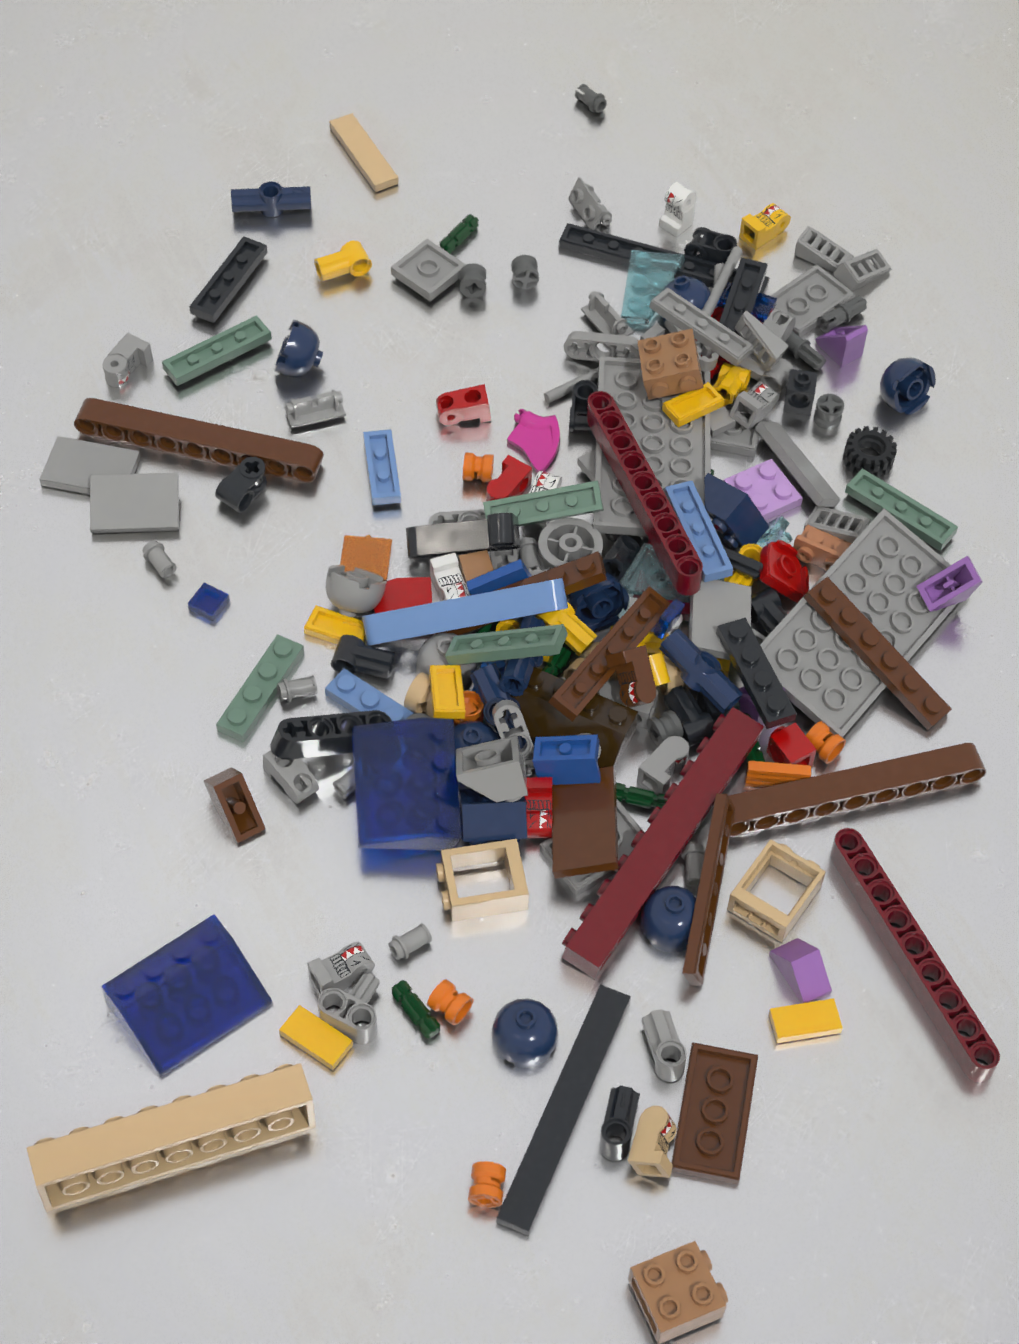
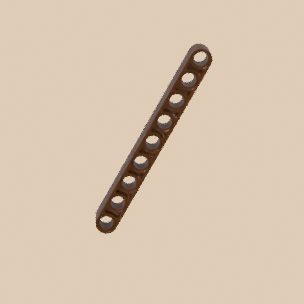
(197, 439)
(855, 788)

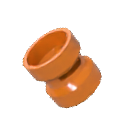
(478, 467)
(473, 708)
(826, 743)
(450, 1002)
(487, 1183)

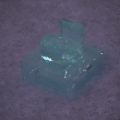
(775, 532)

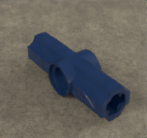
(271, 199)
(519, 671)
(701, 671)
(488, 687)

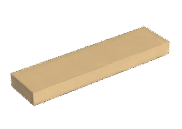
(363, 152)

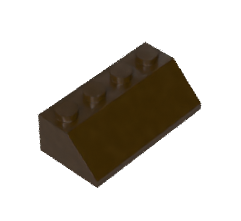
(601, 716)

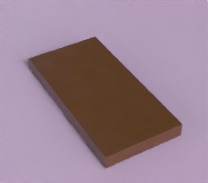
(585, 826)
(714, 1113)

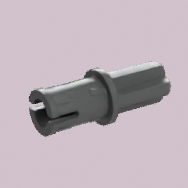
(842, 313)
(802, 349)

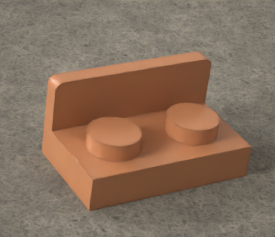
(819, 547)

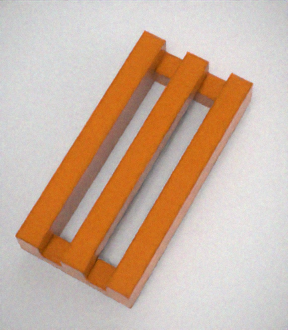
(767, 774)

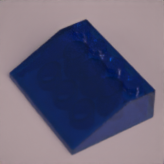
(406, 785)
(186, 995)

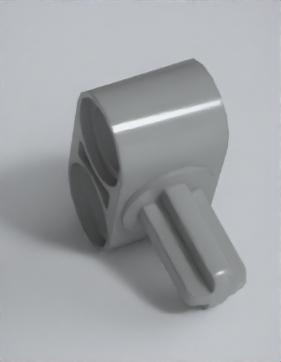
(352, 1009)

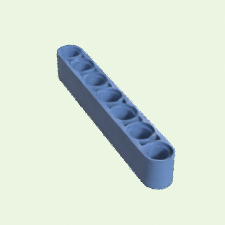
(465, 612)

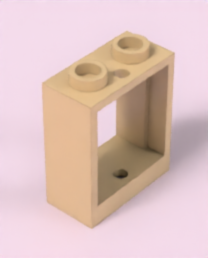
(485, 904)
(763, 914)

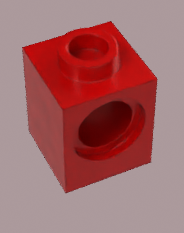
(790, 746)

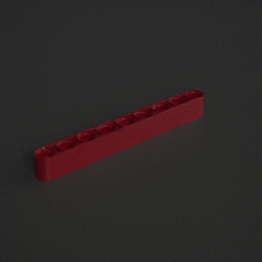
(644, 494)
(914, 966)

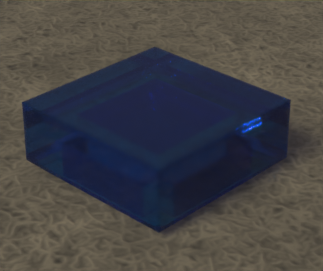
(208, 601)
(668, 618)

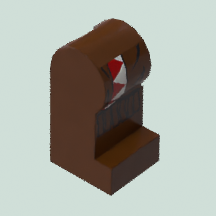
(634, 676)

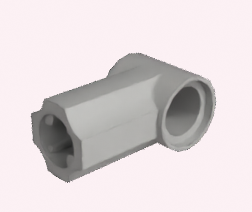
(775, 378)
(664, 1044)

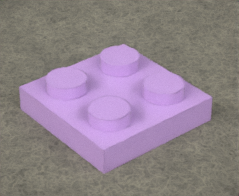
(767, 489)

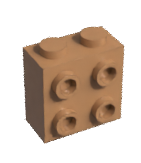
(670, 364)
(678, 1291)

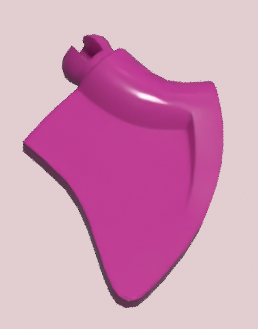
(536, 437)

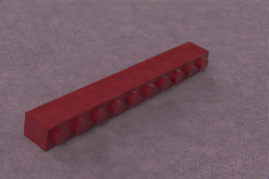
(662, 842)

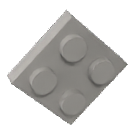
(428, 269)

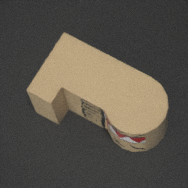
(652, 1142)

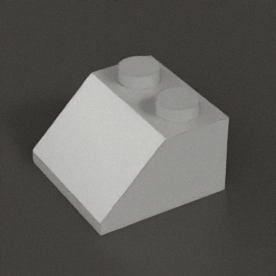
(493, 769)

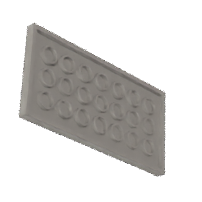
(671, 451)
(881, 581)

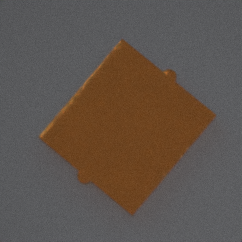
(367, 553)

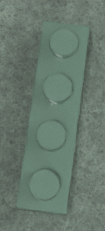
(216, 350)
(550, 503)
(912, 514)
(506, 644)
(260, 688)

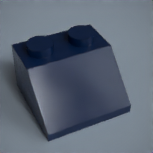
(733, 513)
(491, 820)

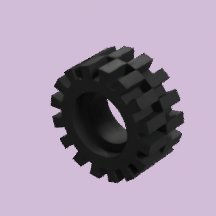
(874, 440)

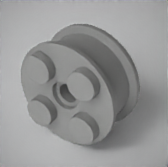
(567, 541)

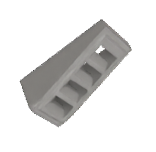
(812, 241)
(860, 271)
(767, 345)
(847, 520)

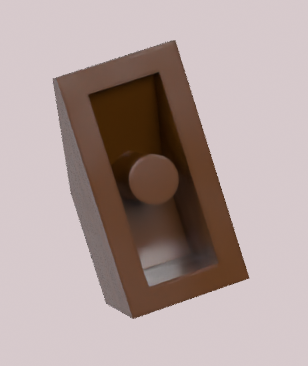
(234, 804)

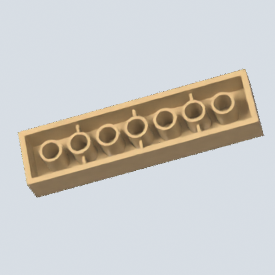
(171, 1136)

